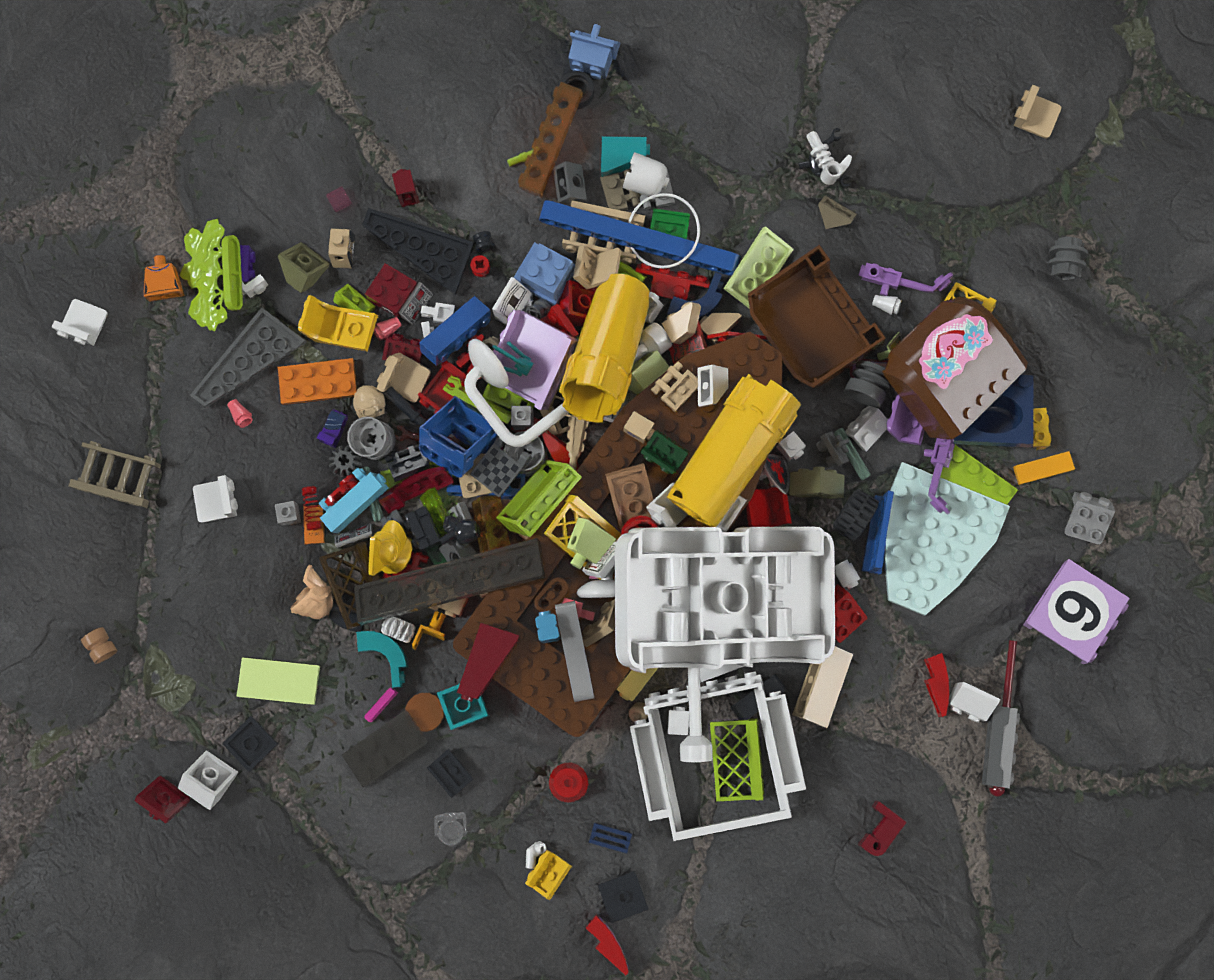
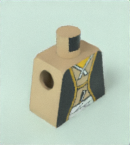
(341, 245)

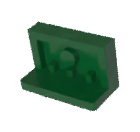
(664, 452)

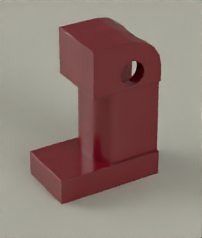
(884, 832)

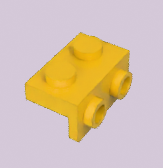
(1041, 433)
(548, 874)

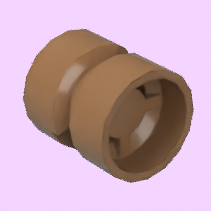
(99, 646)

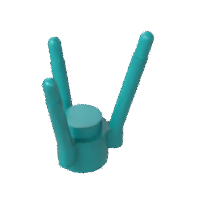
(523, 365)

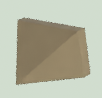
(834, 213)

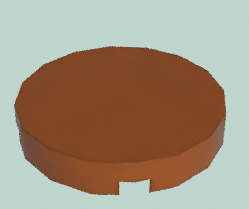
(425, 711)

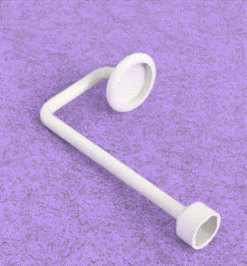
(492, 371)
(695, 746)

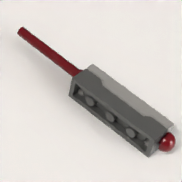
(1002, 736)

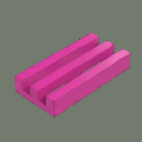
(380, 704)

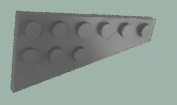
(253, 351)

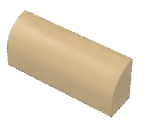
(822, 688)

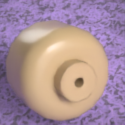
(637, 712)

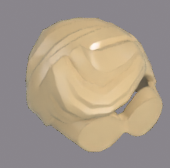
(368, 402)

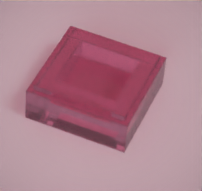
(338, 199)

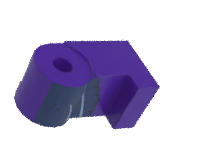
(333, 428)

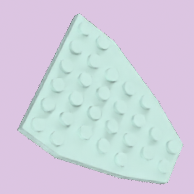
(930, 550)

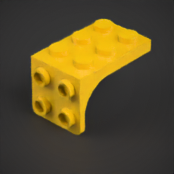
(337, 325)

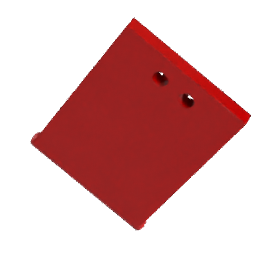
(723, 336)

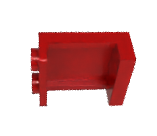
(434, 394)

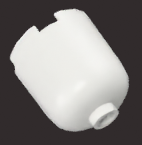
(646, 176)

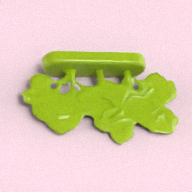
(205, 269)

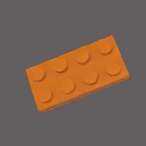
(317, 381)

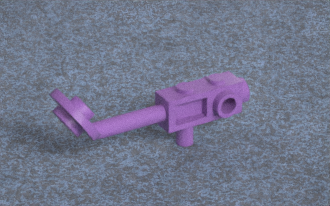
(891, 279)
(940, 458)

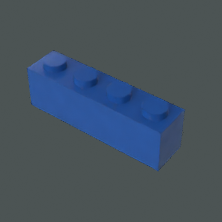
(455, 331)

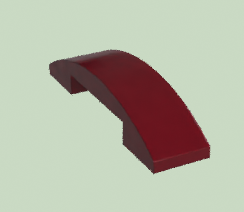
(414, 486)

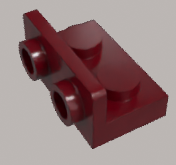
(398, 344)

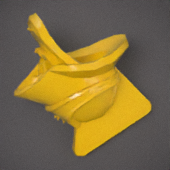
(389, 549)

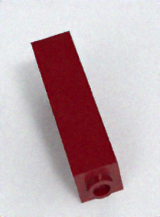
(486, 658)

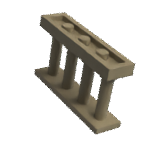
(118, 493)

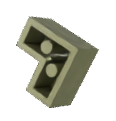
(817, 483)

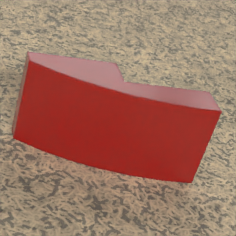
(464, 360)

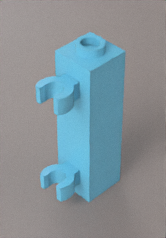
(354, 502)

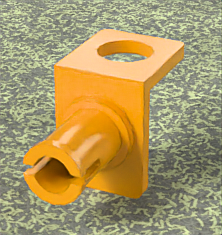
(432, 629)

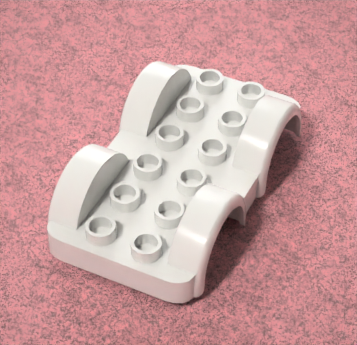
(723, 596)

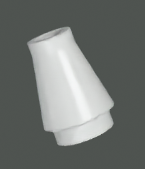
(887, 303)

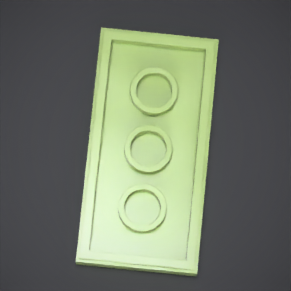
(759, 264)
(278, 681)

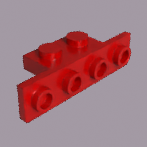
(670, 283)

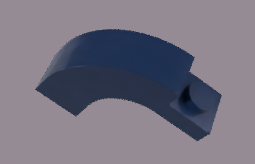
(708, 302)

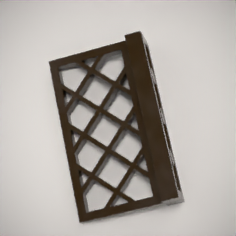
(361, 558)

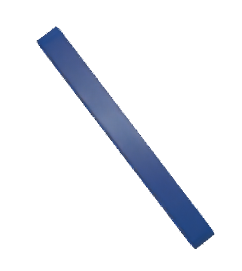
(638, 237)

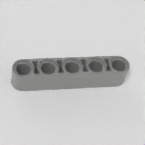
(574, 651)

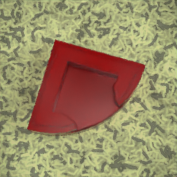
(336, 495)

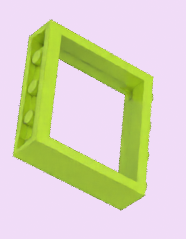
(539, 497)

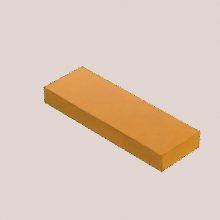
(1044, 468)

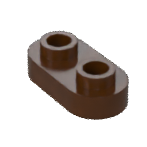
(551, 595)

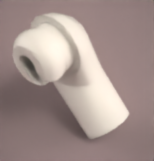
(533, 852)

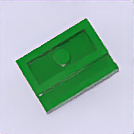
(670, 222)

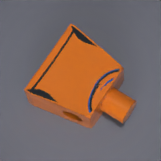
(162, 281)

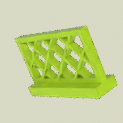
(754, 756)

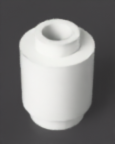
(847, 574)

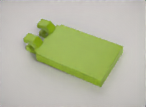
(459, 391)

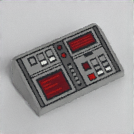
(412, 307)
(354, 536)

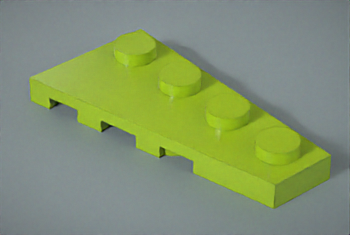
(975, 476)

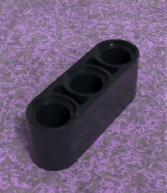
(748, 705)

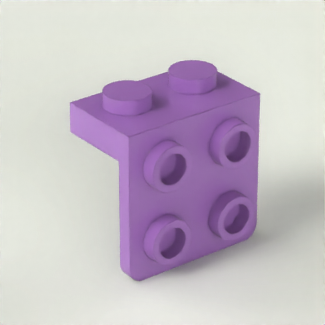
(904, 424)

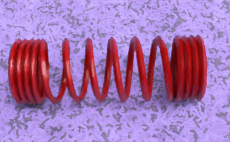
(311, 525)

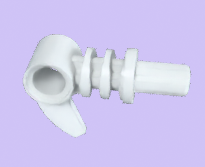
(826, 162)

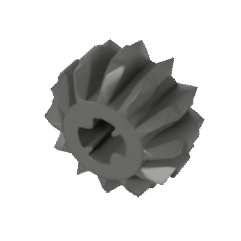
(341, 455)

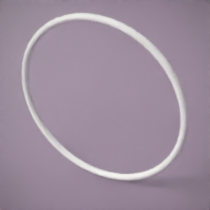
(698, 230)

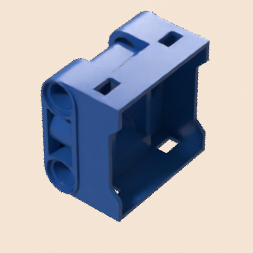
(465, 426)

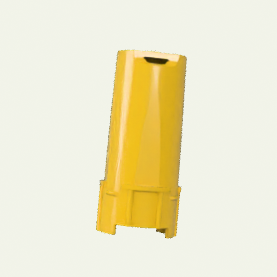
(606, 349)
(734, 449)

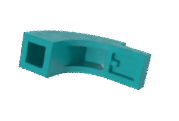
(373, 641)

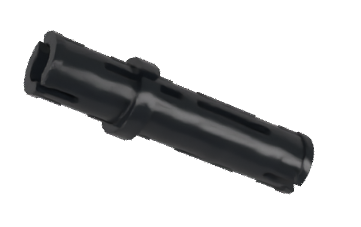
(415, 415)

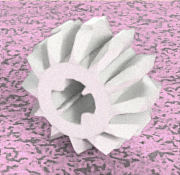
(398, 629)

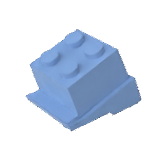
(592, 53)
(545, 273)

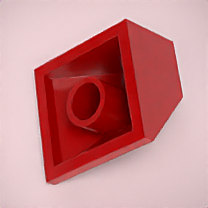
(576, 302)

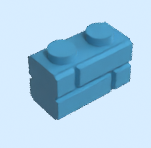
(547, 627)

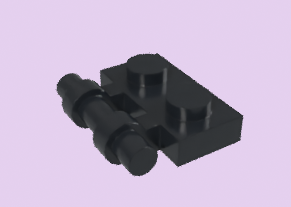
(406, 466)

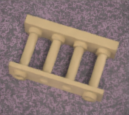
(626, 256)

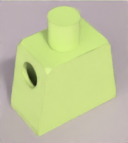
(588, 542)

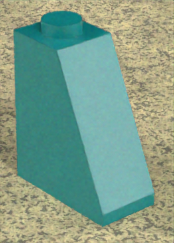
(619, 151)

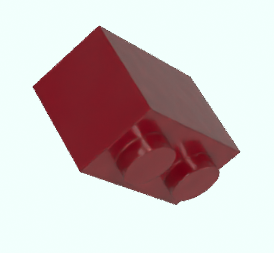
(405, 187)

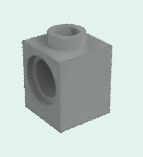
(522, 417)
(287, 513)

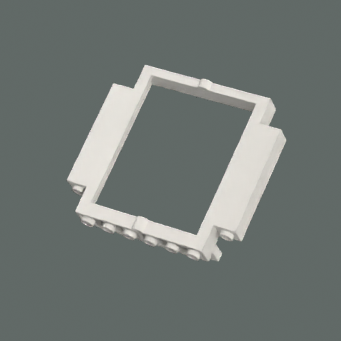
(656, 769)

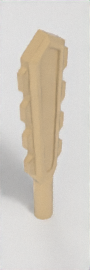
(576, 436)

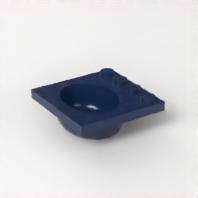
(1006, 420)

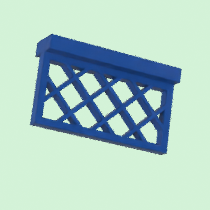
(877, 534)

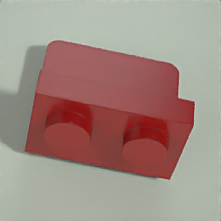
(768, 508)

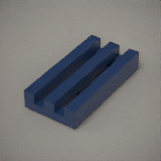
(610, 846)

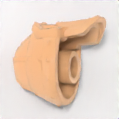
(315, 599)

